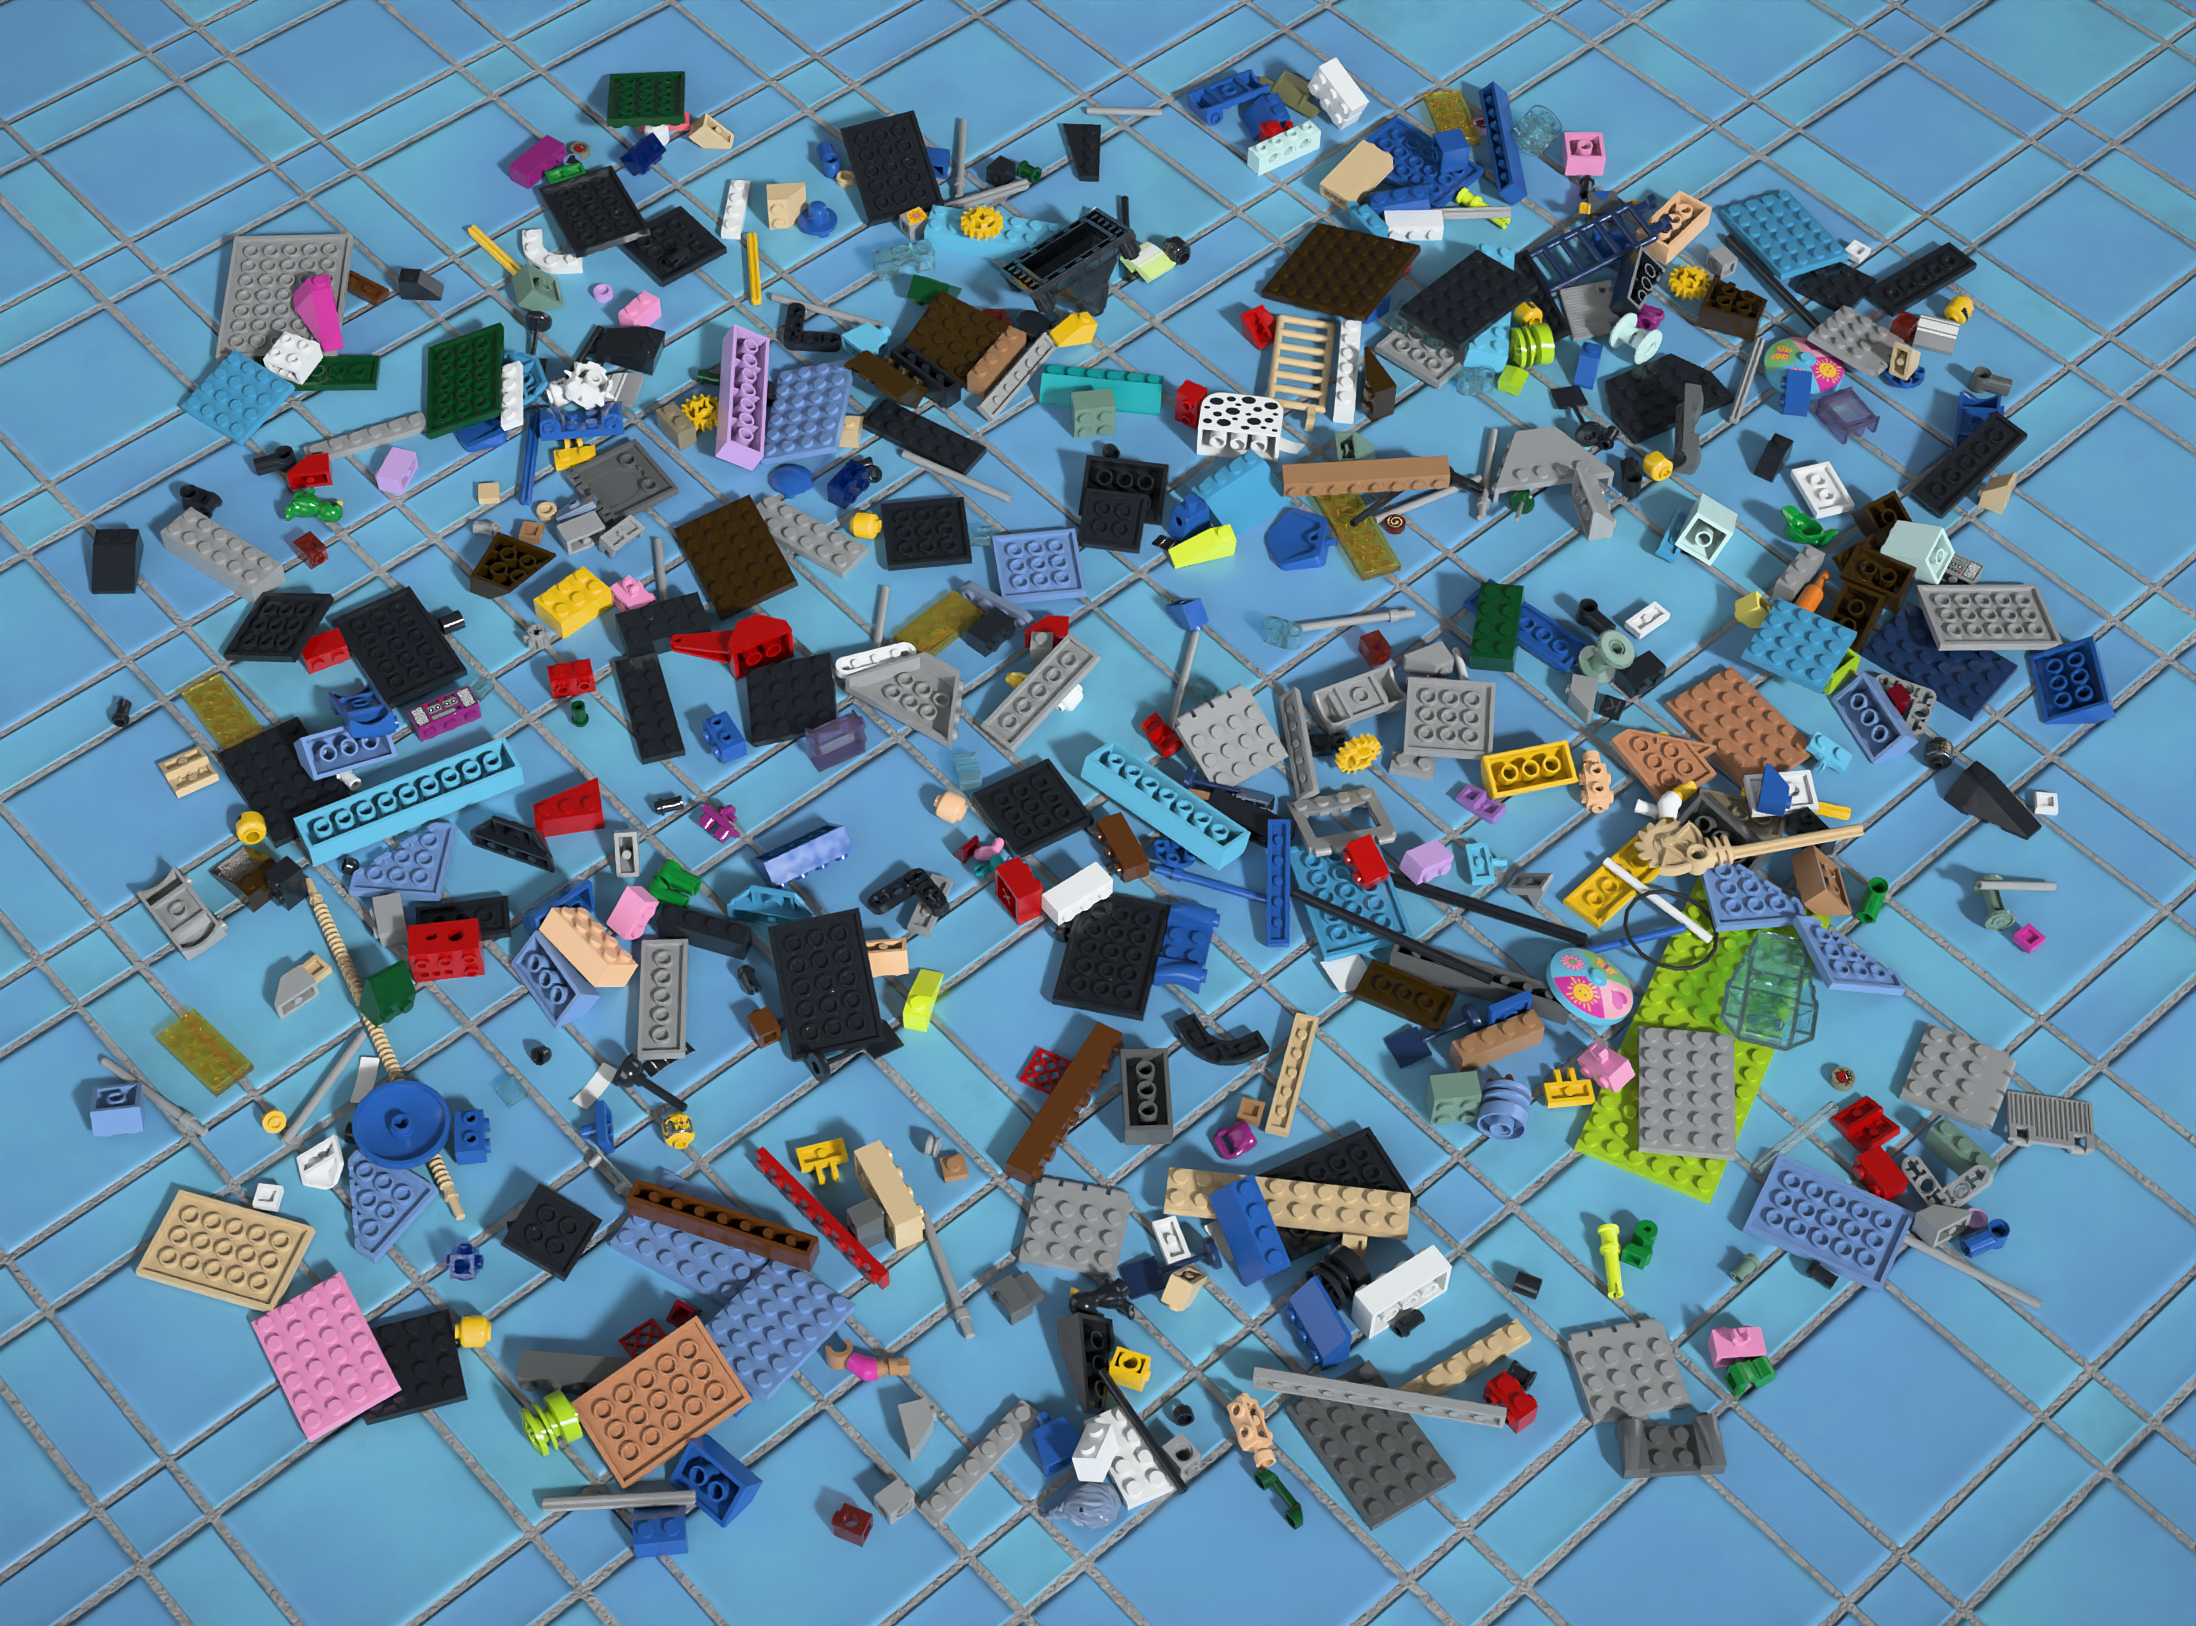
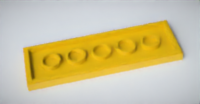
(1605, 892)

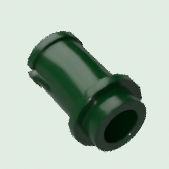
(708, 377)
(580, 717)

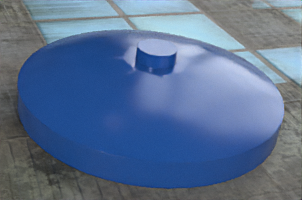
(401, 1124)

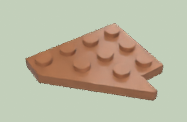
(1664, 760)

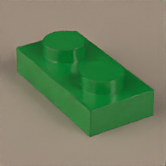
(564, 173)

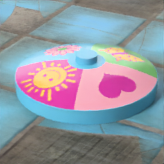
(1802, 355)
(1589, 986)

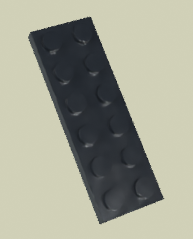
(1920, 279)
(924, 437)
(1968, 464)
(649, 708)

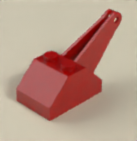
(751, 644)

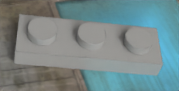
(922, 920)

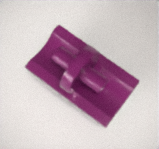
(711, 818)

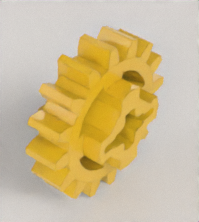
(981, 222)
(1689, 282)
(702, 411)
(1357, 753)

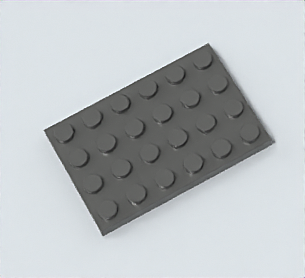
(1372, 1452)

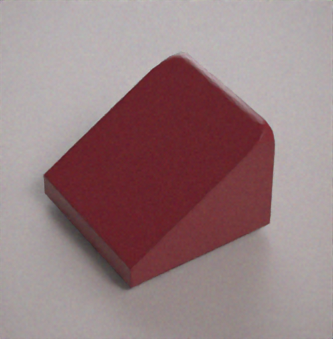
(1899, 697)
(967, 850)
(682, 1312)

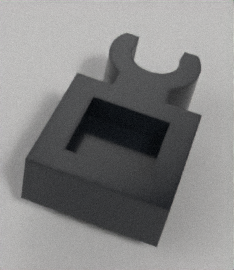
(1323, 746)

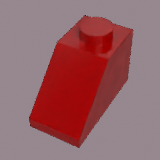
(311, 472)
(1055, 624)

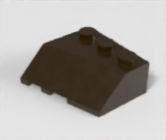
(1731, 310)
(888, 377)
(506, 566)

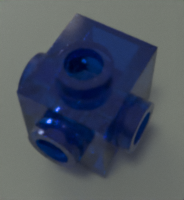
(459, 1267)

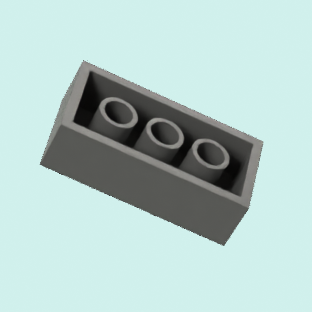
(1146, 1096)

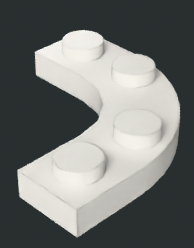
(546, 261)

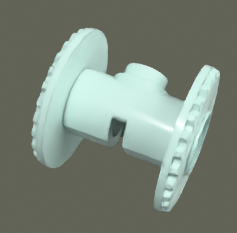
(1643, 342)

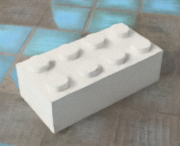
(1400, 1291)

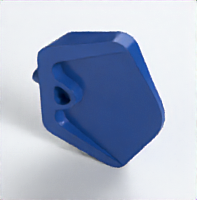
(482, 435)
(1300, 540)

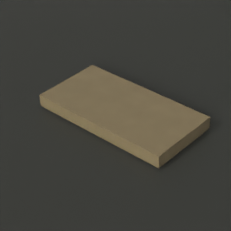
(1764, 827)

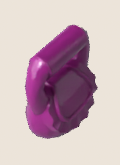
(1649, 317)
(1239, 1135)

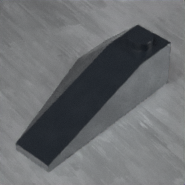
(1987, 797)
(1086, 1349)

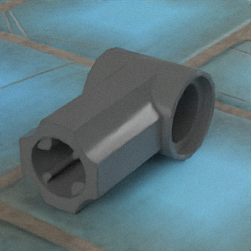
(1984, 380)

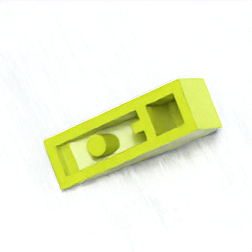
(1206, 546)
(922, 1000)

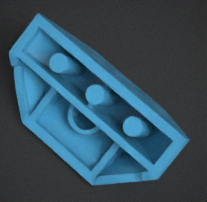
(533, 375)
(768, 906)

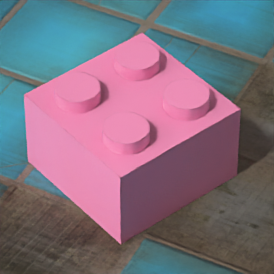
(1583, 153)

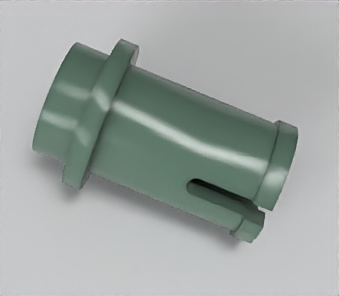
(1744, 1269)

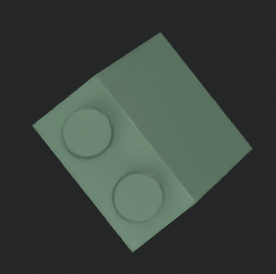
(536, 290)

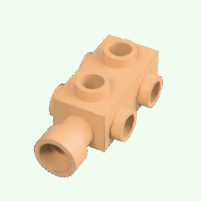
(1595, 778)
(1251, 1429)

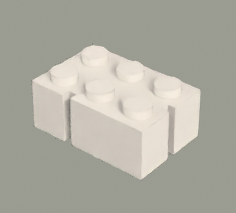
(1338, 93)

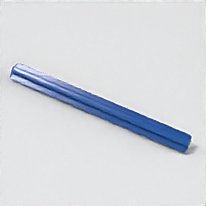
(530, 458)

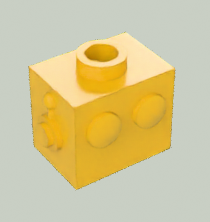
(1130, 1368)

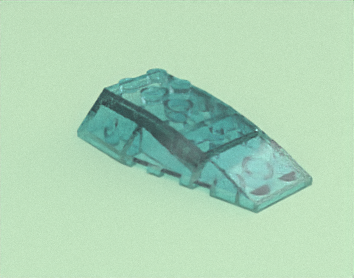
(1772, 994)

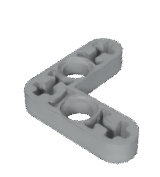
(1917, 695)
(1948, 1192)

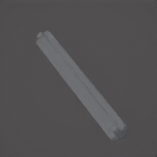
(1794, 1137)

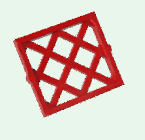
(1054, 1058)
(637, 1331)

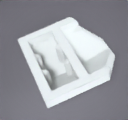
(322, 1164)

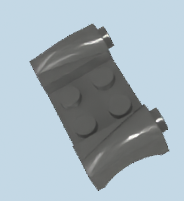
(1686, 444)
(1670, 1448)

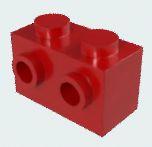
(1189, 402)
(571, 678)
(1507, 1393)

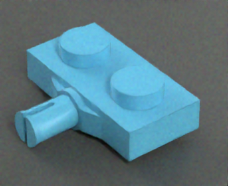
(1827, 753)
(1482, 863)

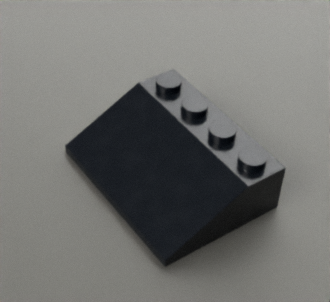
(1128, 477)

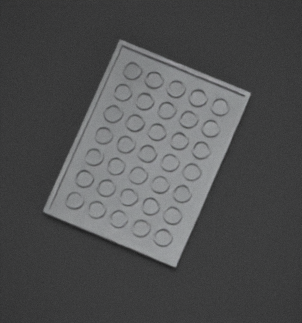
(262, 286)

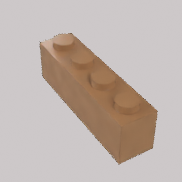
(996, 362)
(1496, 1041)

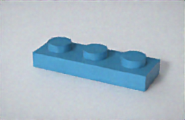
(1667, 547)

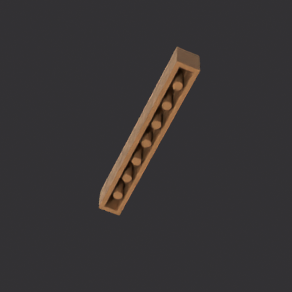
(1365, 476)

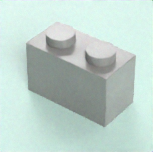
(580, 532)
(390, 919)

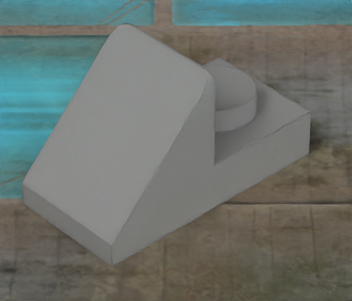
(1530, 884)

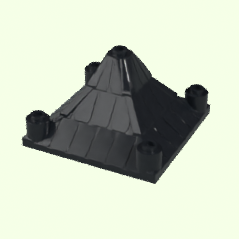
(1073, 263)

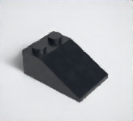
(632, 348)
(116, 561)

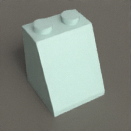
(1706, 529)
(1921, 547)

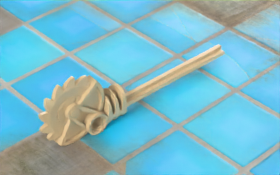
(1684, 851)

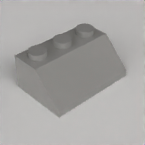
(1591, 506)

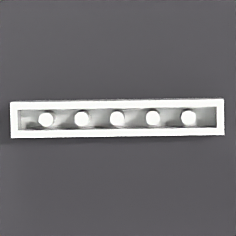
(1347, 372)

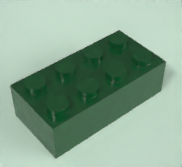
(1497, 627)

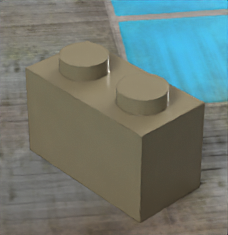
(676, 426)

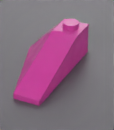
(317, 308)

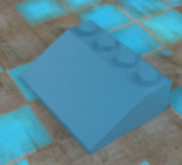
(1241, 493)

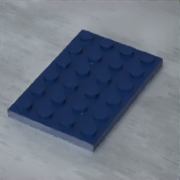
(1958, 677)

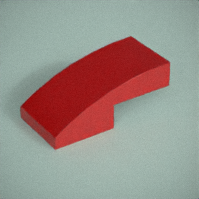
(1160, 734)

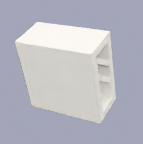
(293, 357)

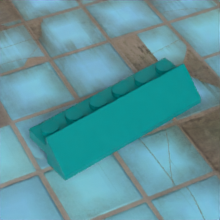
(1131, 391)

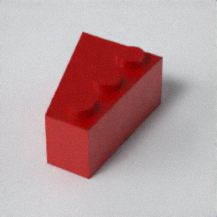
(570, 811)

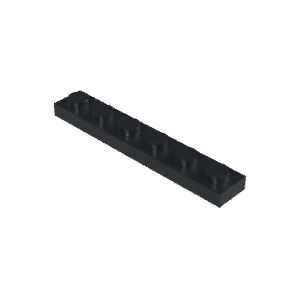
(1542, 297)

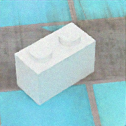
(1095, 1452)

